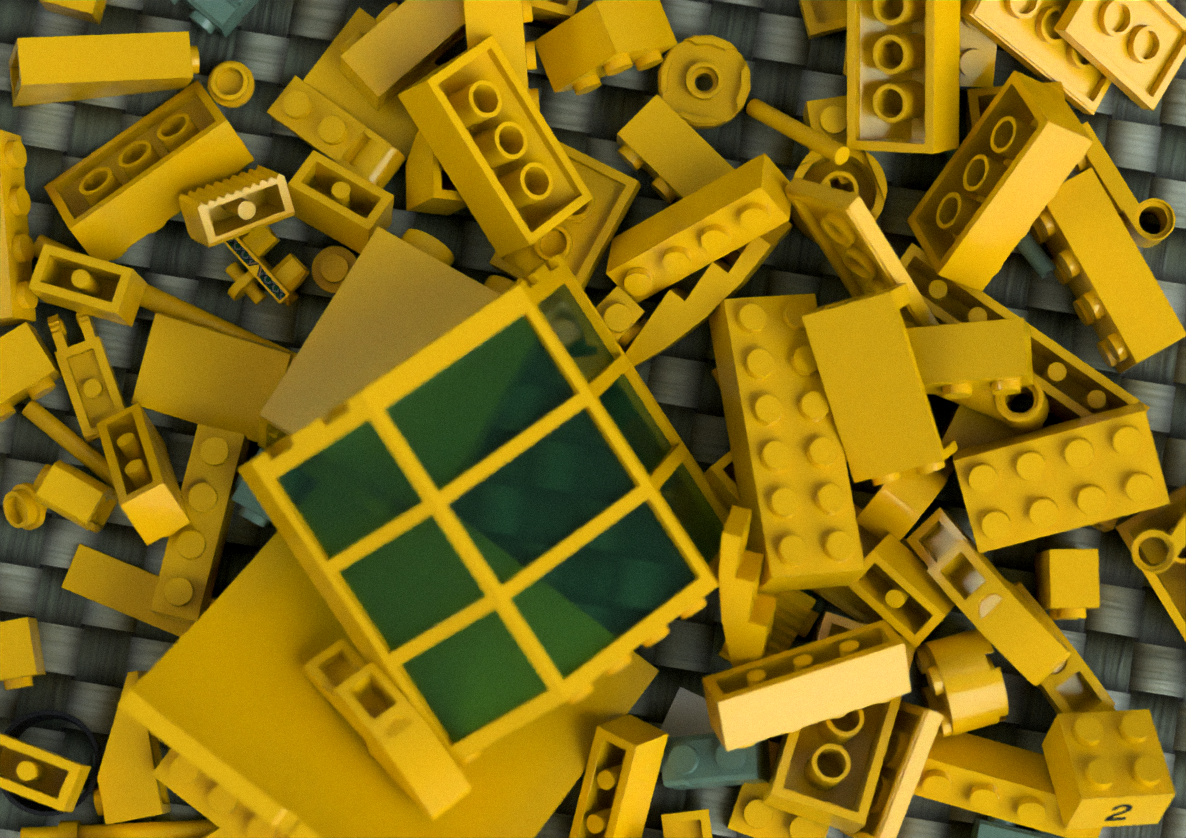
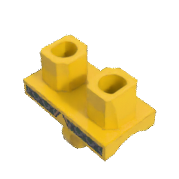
(278, 281)

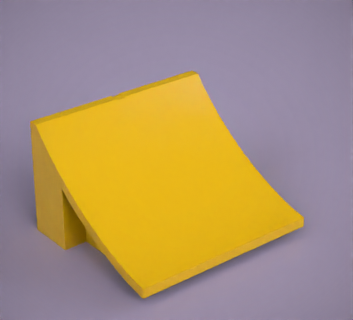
(280, 761)

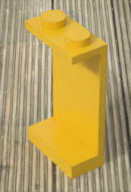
(875, 386)

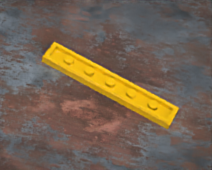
(118, 587)

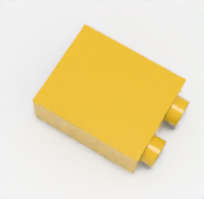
(382, 313)

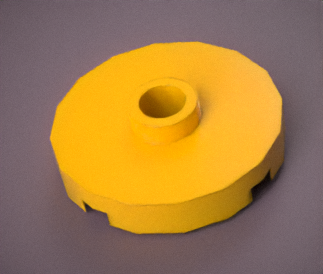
(708, 58)

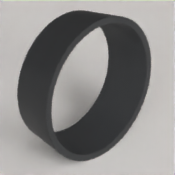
(18, 728)

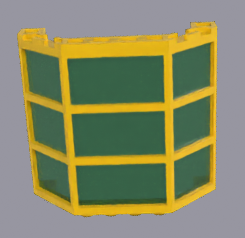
(499, 513)

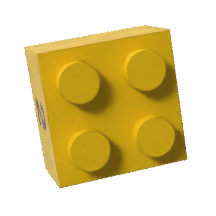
(1107, 769)

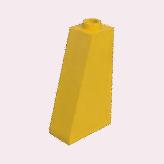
(99, 66)

